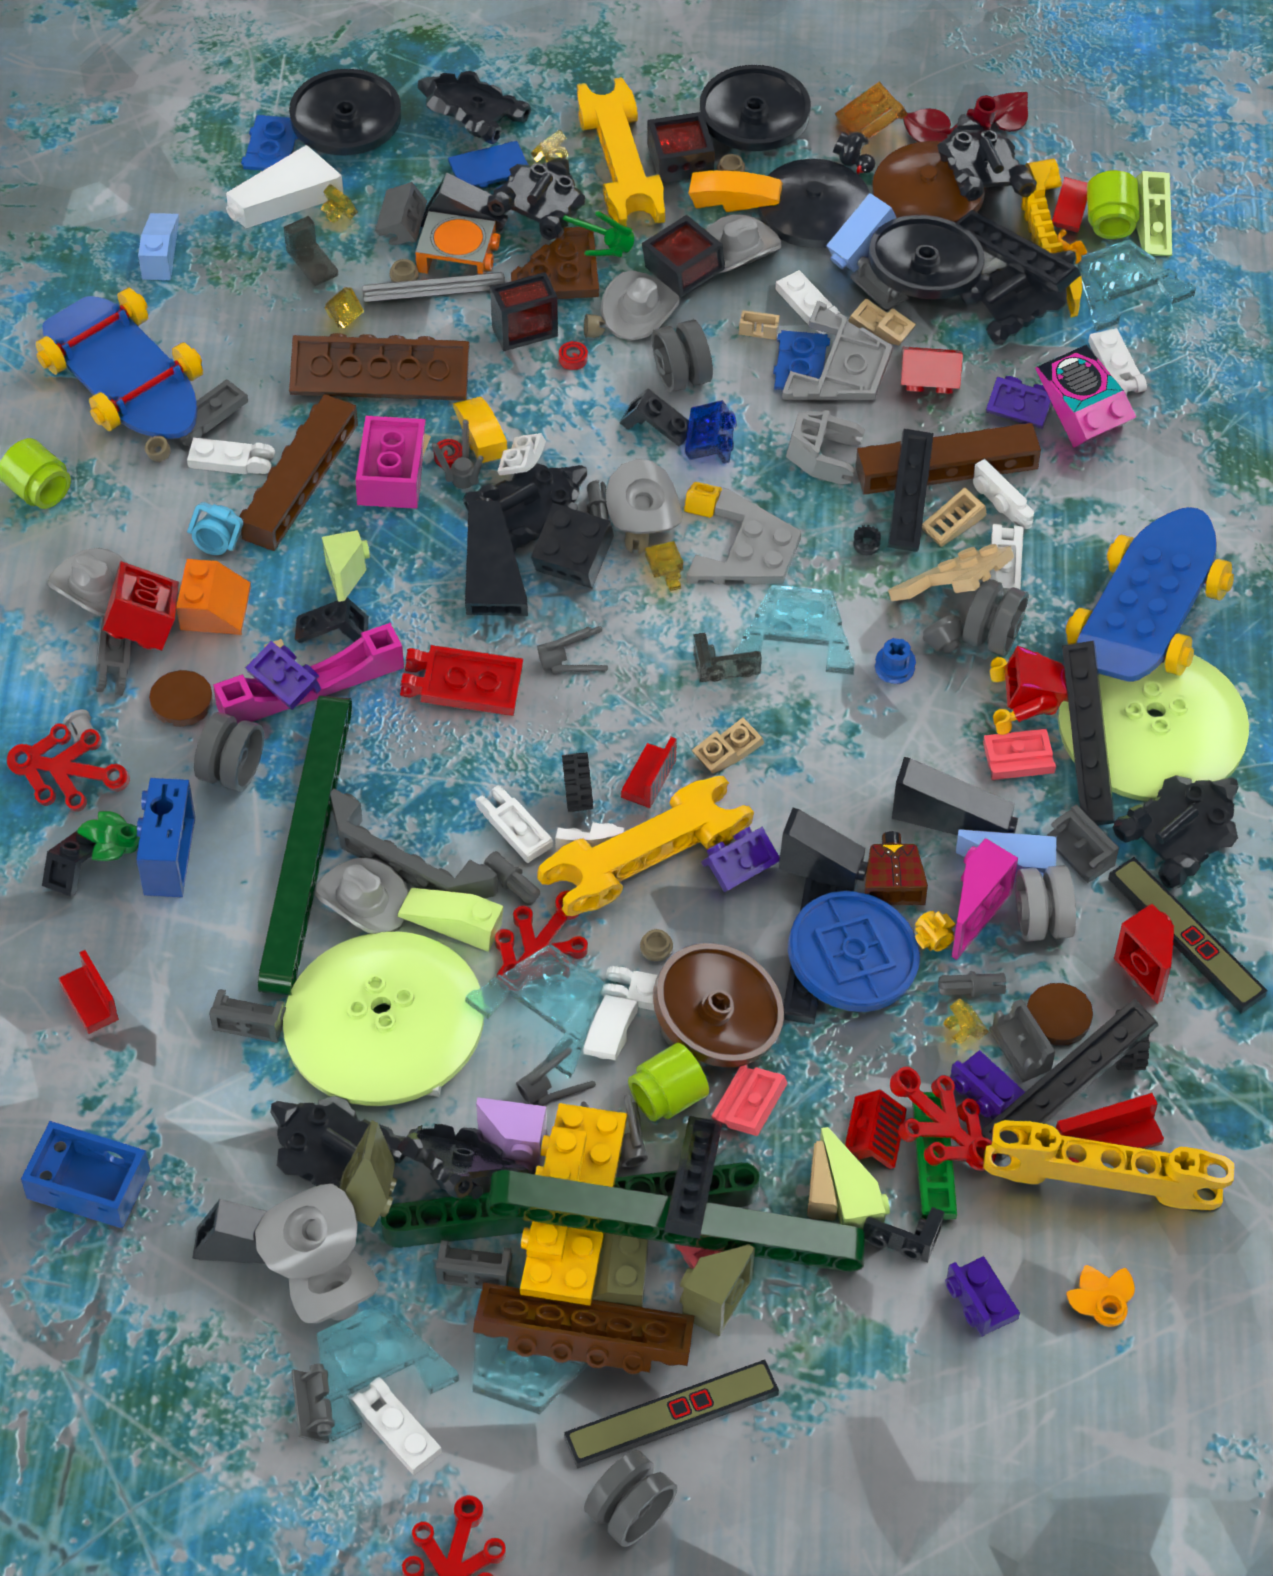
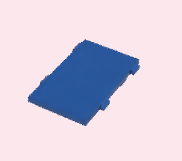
(269, 142)
(487, 164)
(800, 354)

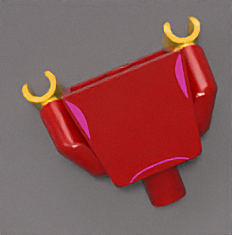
(1032, 685)

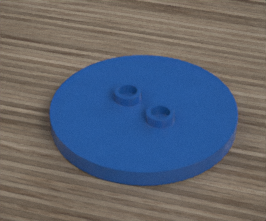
(853, 951)

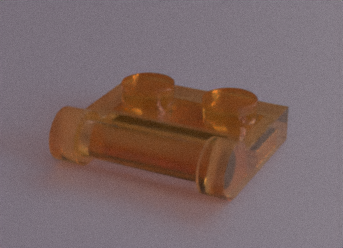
(868, 108)

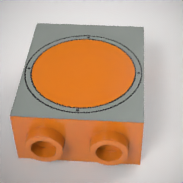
(457, 240)

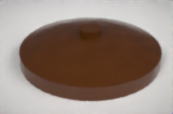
(921, 184)
(718, 1004)

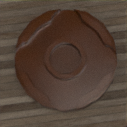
(181, 698)
(1061, 1012)

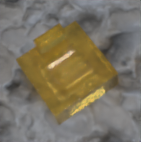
(550, 147)
(337, 205)
(344, 307)
(967, 1019)

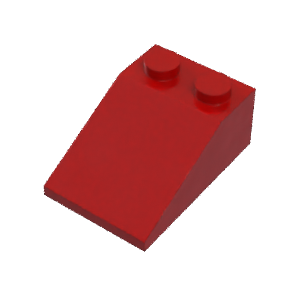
(141, 606)

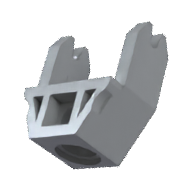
(807, 440)

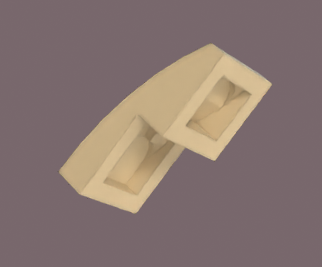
(888, 326)

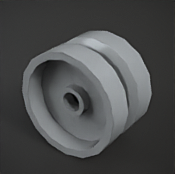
(1045, 903)

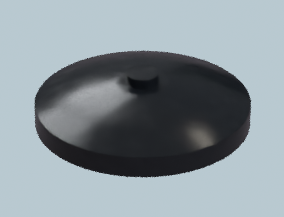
(755, 107)
(345, 112)
(813, 201)
(926, 257)

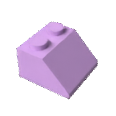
(514, 1129)

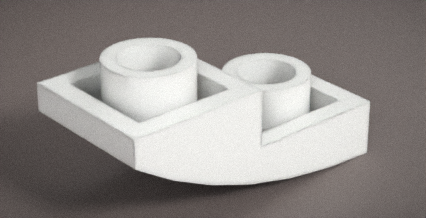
(523, 454)
(598, 834)
(610, 1027)

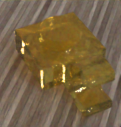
(665, 562)

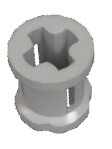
(81, 721)

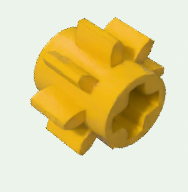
(934, 931)

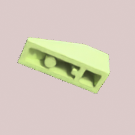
(1155, 213)
(345, 561)
(454, 915)
(854, 1186)

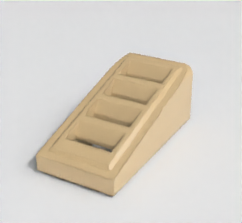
(963, 498)
(822, 1194)

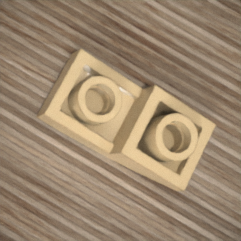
(728, 748)

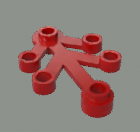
(62, 766)
(532, 944)
(946, 1123)
(453, 1564)

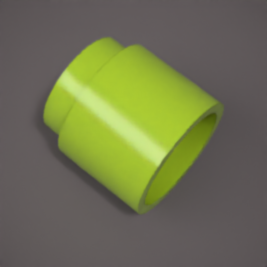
(1113, 204)
(34, 474)
(668, 1083)

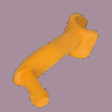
(1077, 246)

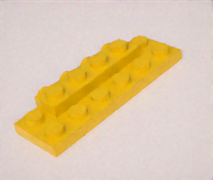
(584, 1149)

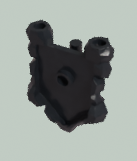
(472, 103)
(983, 160)
(540, 193)
(1015, 299)
(530, 496)
(1183, 824)
(322, 1139)
(456, 1158)

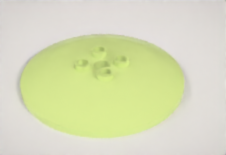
(1196, 737)
(391, 1054)

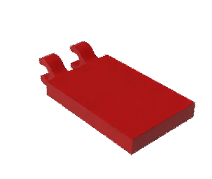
(463, 679)

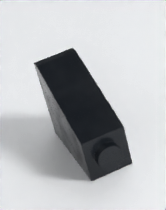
(462, 199)
(820, 852)
(228, 1234)

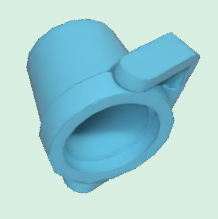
(217, 530)

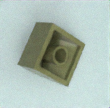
(369, 1176)
(622, 1270)
(717, 1287)

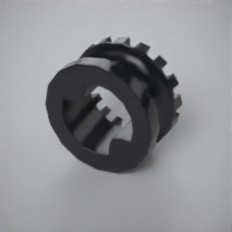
(866, 532)

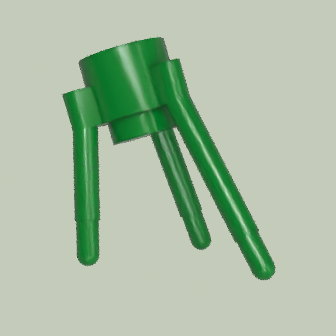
(619, 239)

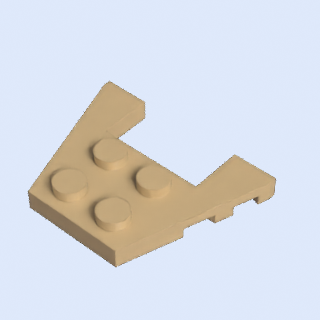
(961, 572)

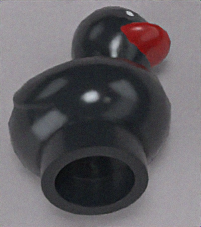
(849, 150)

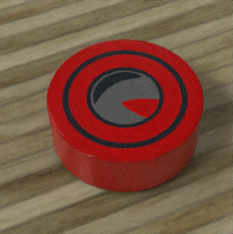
(573, 355)
(451, 450)

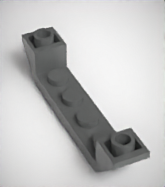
(358, 841)

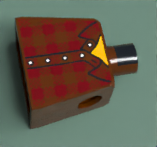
(896, 872)

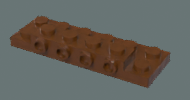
(379, 367)
(584, 1333)

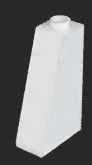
(283, 189)

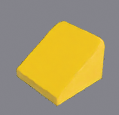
(702, 499)

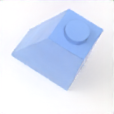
(855, 235)

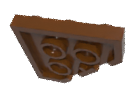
(566, 265)

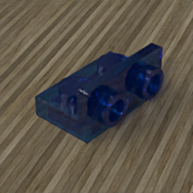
(710, 431)

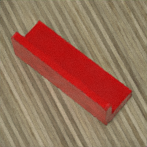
(1122, 1123)

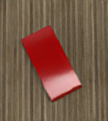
(1070, 204)

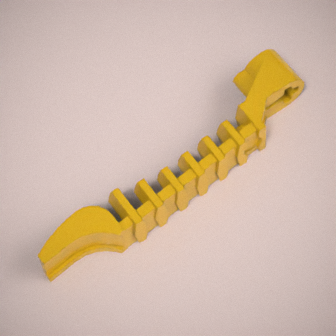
(1040, 223)

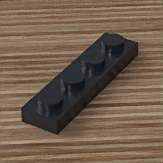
(910, 490)

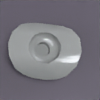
(743, 239)
(636, 305)
(642, 498)
(87, 578)
(365, 894)
(308, 1232)
(335, 1291)

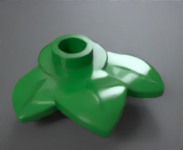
(111, 835)

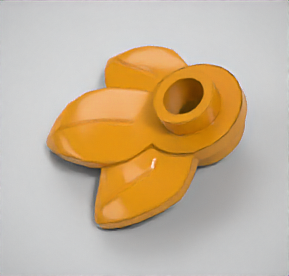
(1100, 1292)

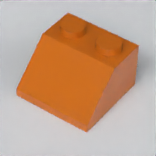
(212, 598)

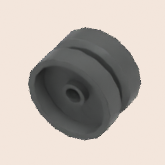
(682, 355)
(995, 617)
(229, 751)
(630, 1498)

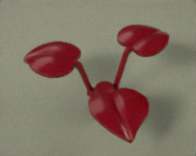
(1006, 110)

